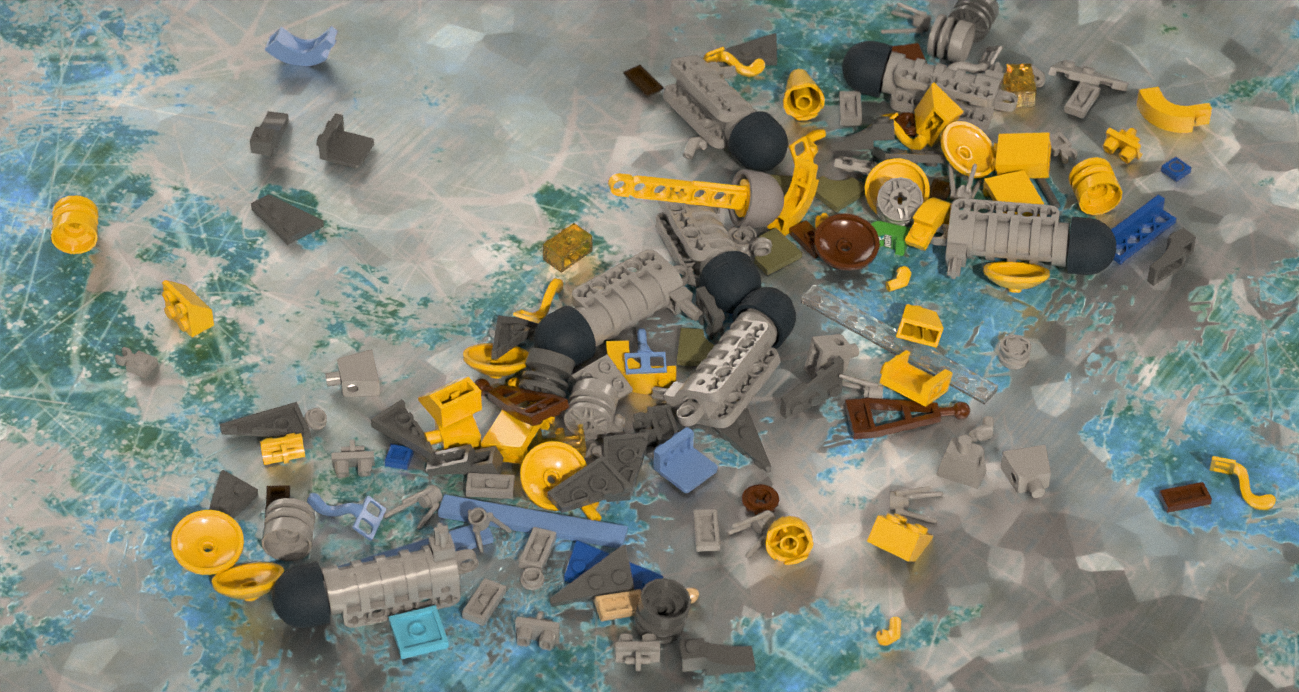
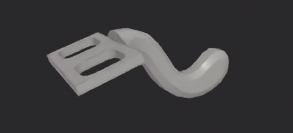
(982, 65)

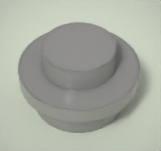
(761, 246)
(316, 418)
(532, 579)

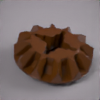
(903, 120)
(760, 492)

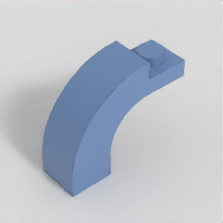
(300, 51)

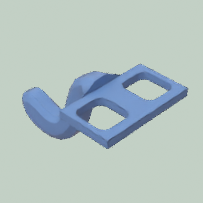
(644, 354)
(358, 510)

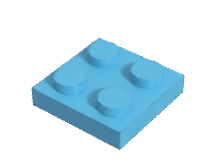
(418, 632)

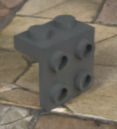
(343, 146)

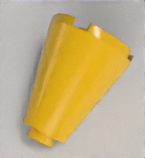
(802, 96)

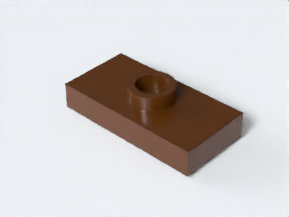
(804, 235)
(1185, 497)

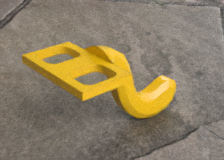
(748, 71)
(918, 143)
(810, 148)
(555, 286)
(1257, 502)

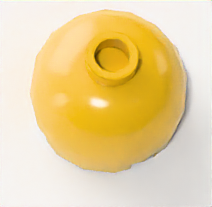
(789, 540)

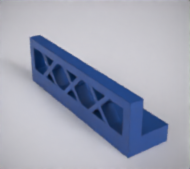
(1142, 218)

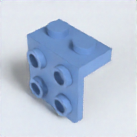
(682, 463)

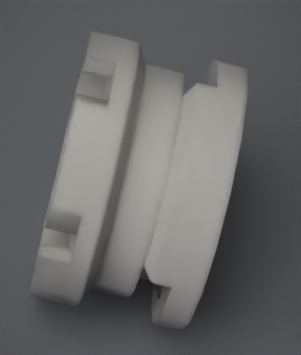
(743, 238)
(1014, 353)

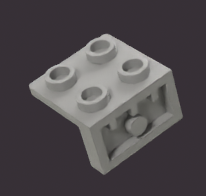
(604, 370)

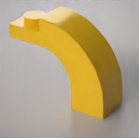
(1168, 115)
(798, 196)
(927, 221)
(639, 382)

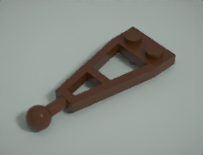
(545, 404)
(863, 424)

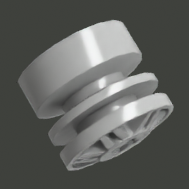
(950, 38)
(887, 205)
(593, 405)
(288, 529)

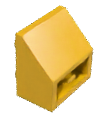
(935, 113)
(186, 308)
(453, 401)
(899, 537)

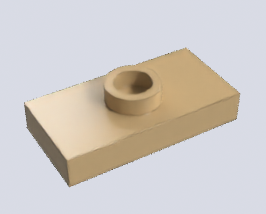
(617, 605)

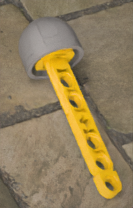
(751, 199)

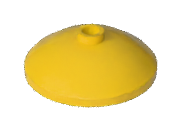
(967, 145)
(893, 169)
(1016, 275)
(480, 359)
(545, 461)
(207, 531)
(247, 580)

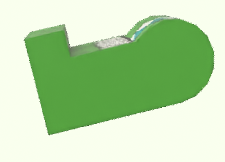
(892, 236)

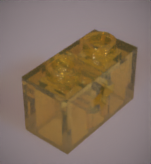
(567, 247)

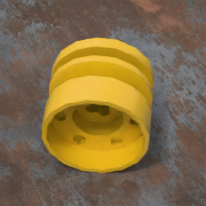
(1095, 186)
(74, 224)

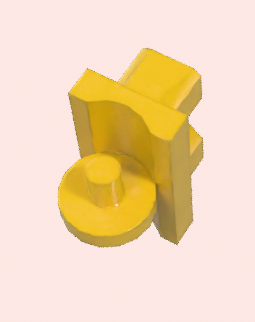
(1124, 141)
(282, 449)

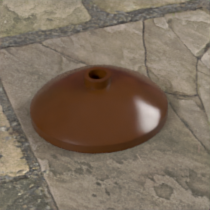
(846, 233)

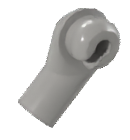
(983, 432)

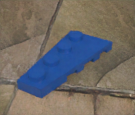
(586, 557)

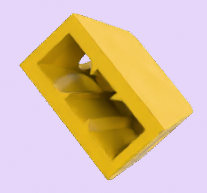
(920, 326)
(456, 435)

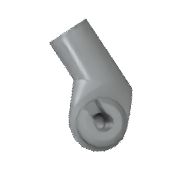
(1039, 76)
(694, 144)
(617, 425)

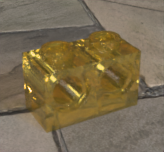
(1021, 82)

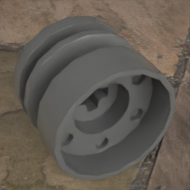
(979, 12)
(547, 371)
(662, 610)

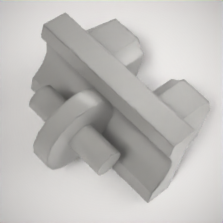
(353, 457)
(537, 629)
(637, 651)

